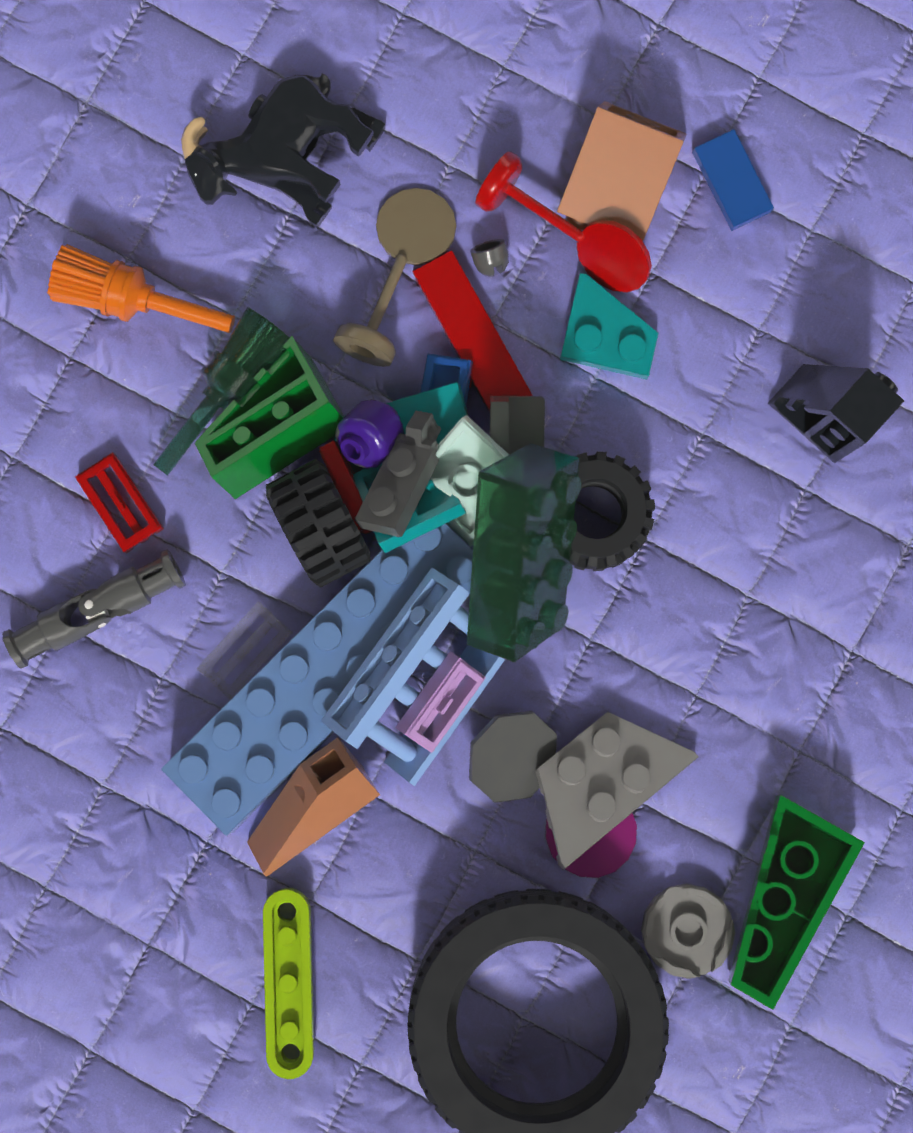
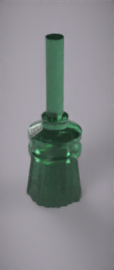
(228, 377)

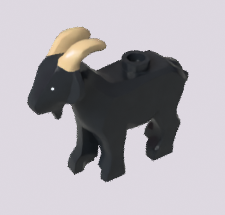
(278, 143)

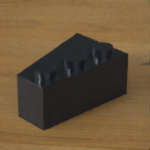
(837, 406)

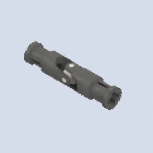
(113, 598)

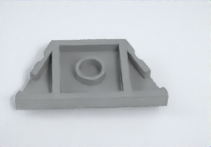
(604, 780)

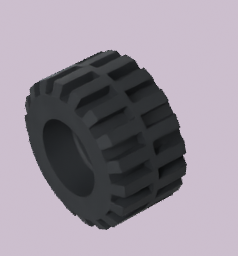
(635, 507)
(317, 523)

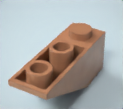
(312, 803)

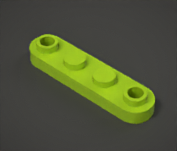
(288, 983)

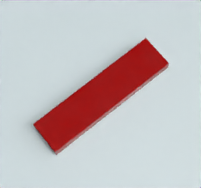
(469, 328)

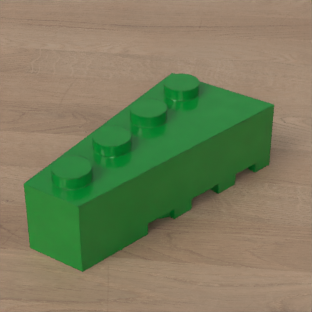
(791, 893)

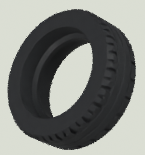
(559, 918)

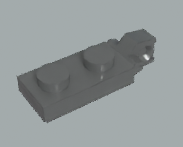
(401, 478)

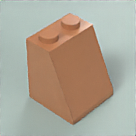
(621, 170)

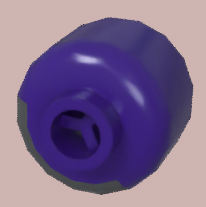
(368, 433)

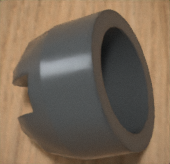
(490, 255)

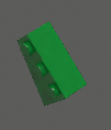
(272, 424)

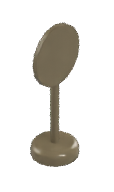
(414, 230)

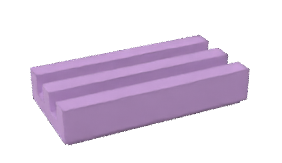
(438, 705)

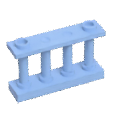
(392, 663)

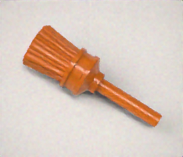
(120, 290)

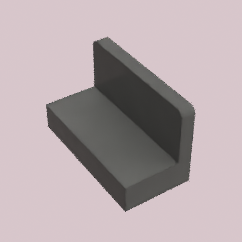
(517, 421)

